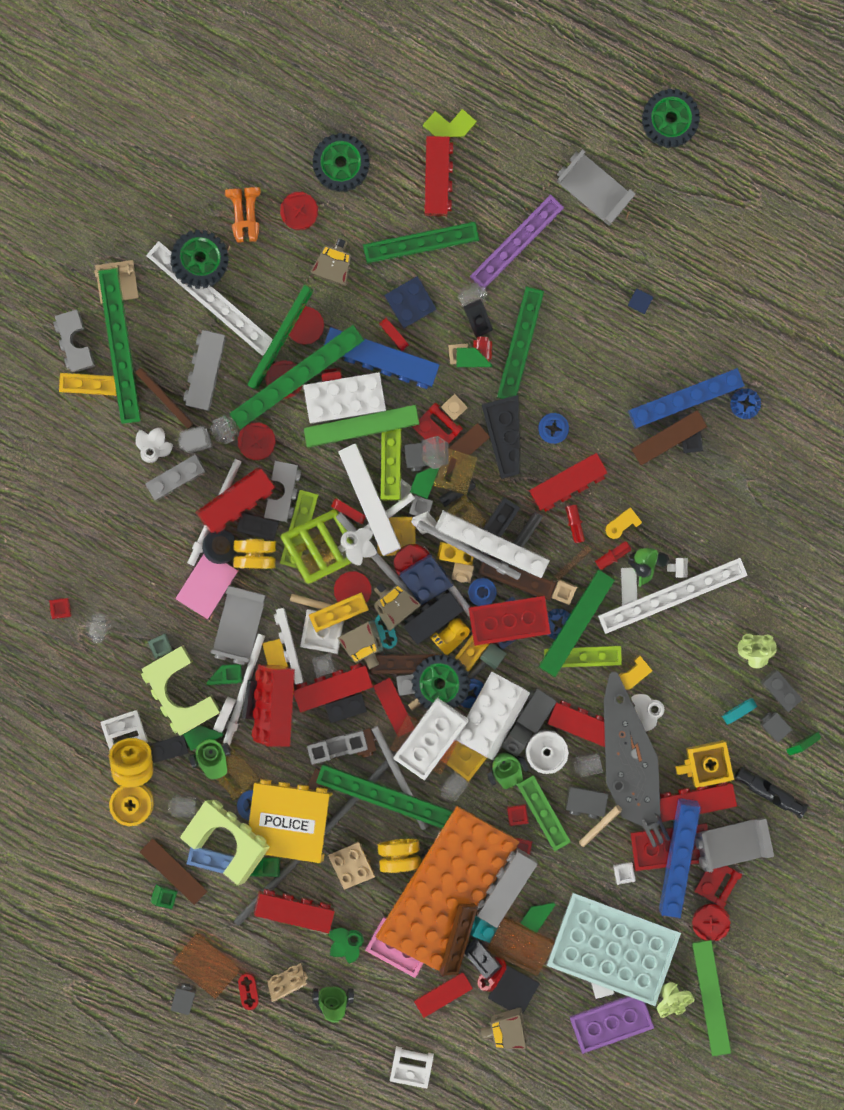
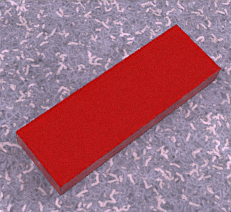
(391, 702)
(443, 994)

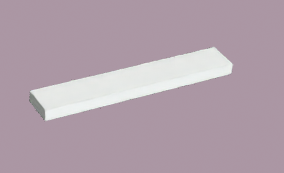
(369, 499)

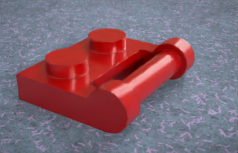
(430, 429)
(711, 881)

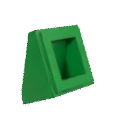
(163, 897)

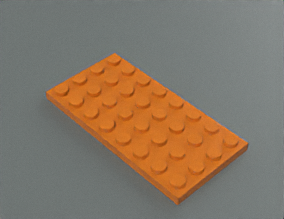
(452, 873)

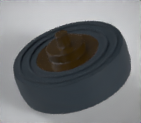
(219, 547)

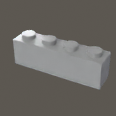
(205, 370)
(506, 887)

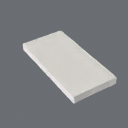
(431, 738)

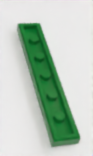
(421, 242)
(280, 337)
(520, 343)
(576, 623)

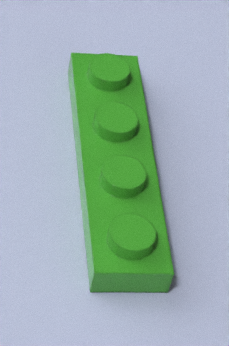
(543, 813)

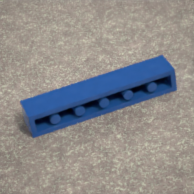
(390, 361)
(686, 398)
(679, 858)

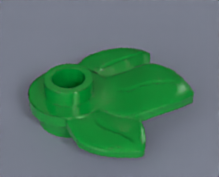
(343, 945)

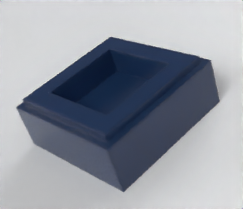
(640, 301)

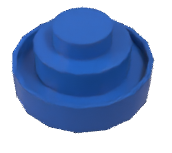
(482, 592)

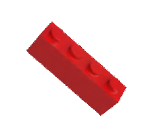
(437, 176)
(567, 482)
(333, 688)
(578, 722)
(709, 798)
(294, 911)

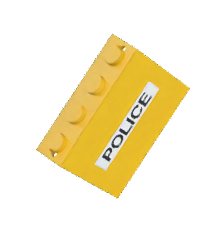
(290, 819)

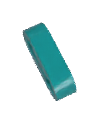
(381, 631)
(739, 711)

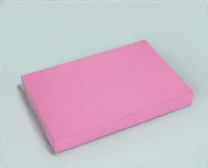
(206, 586)
(393, 956)

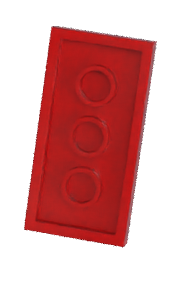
(509, 620)
(649, 858)

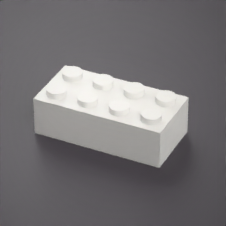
(344, 398)
(492, 715)

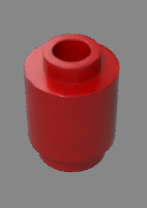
(484, 347)

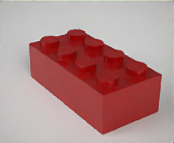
(234, 500)
(273, 705)

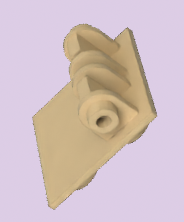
(127, 278)
(351, 865)
(287, 982)

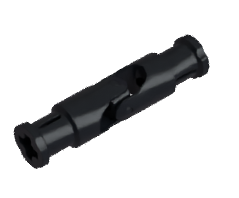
(759, 785)

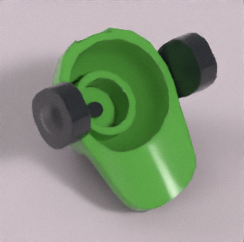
(644, 563)
(211, 758)
(507, 770)
(332, 1002)

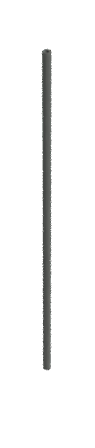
(335, 818)

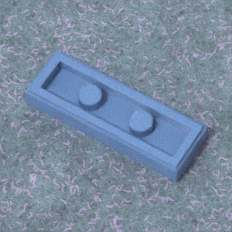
(209, 859)

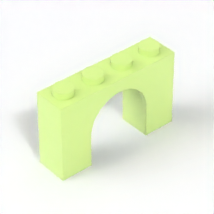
(182, 718)
(249, 846)

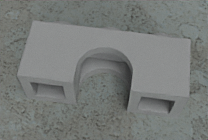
(68, 325)
(195, 440)
(175, 477)
(281, 508)
(337, 746)

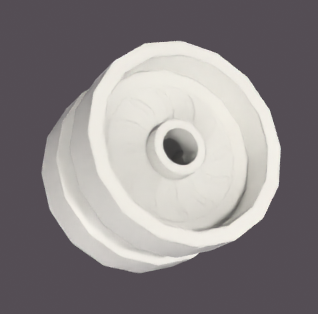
(546, 740)

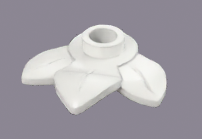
(155, 442)
(361, 545)
(643, 708)

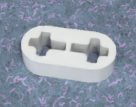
(224, 714)

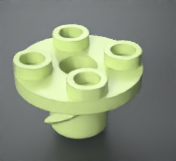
(757, 649)
(673, 1000)

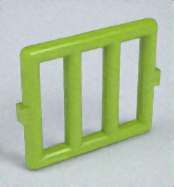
(302, 530)

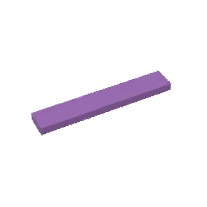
(516, 242)

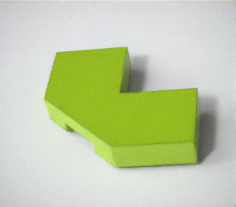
(456, 128)

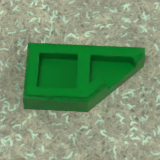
(471, 358)
(423, 482)
(227, 675)
(199, 734)
(803, 744)
(267, 867)
(537, 915)

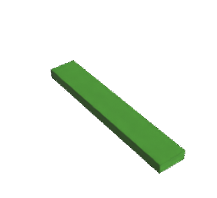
(361, 426)
(711, 998)

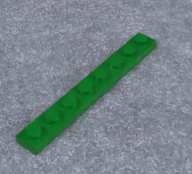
(119, 345)
(297, 376)
(383, 796)

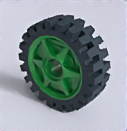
(674, 103)
(343, 147)
(199, 245)
(448, 669)

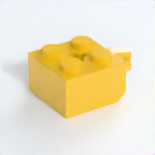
(699, 756)

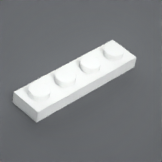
(286, 637)

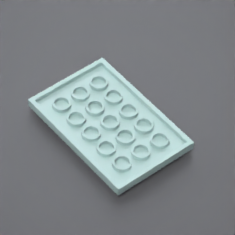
(613, 949)

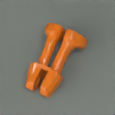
(253, 226)

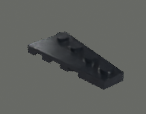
(504, 431)

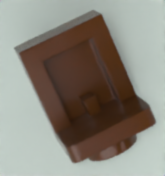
(370, 741)

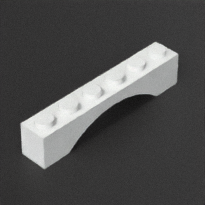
(491, 544)

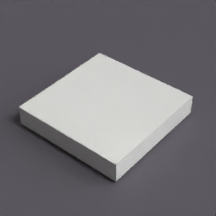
(323, 640)

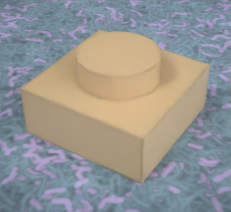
(453, 352)
(454, 407)
(462, 572)
(564, 591)

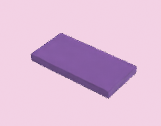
(611, 1023)

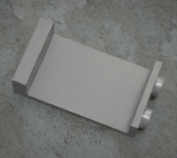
(594, 187)
(238, 625)
(734, 844)

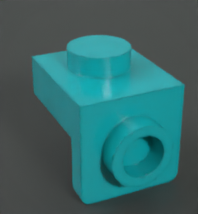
(482, 929)

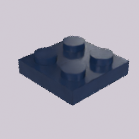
(410, 302)
(426, 579)

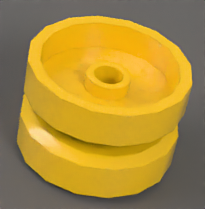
(254, 554)
(131, 762)
(128, 814)
(399, 855)

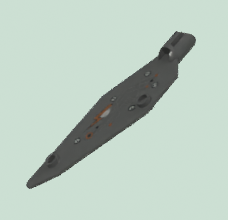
(631, 762)

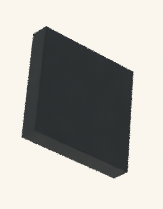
(514, 990)

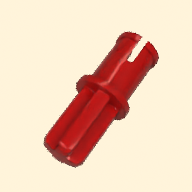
(575, 523)
(613, 555)

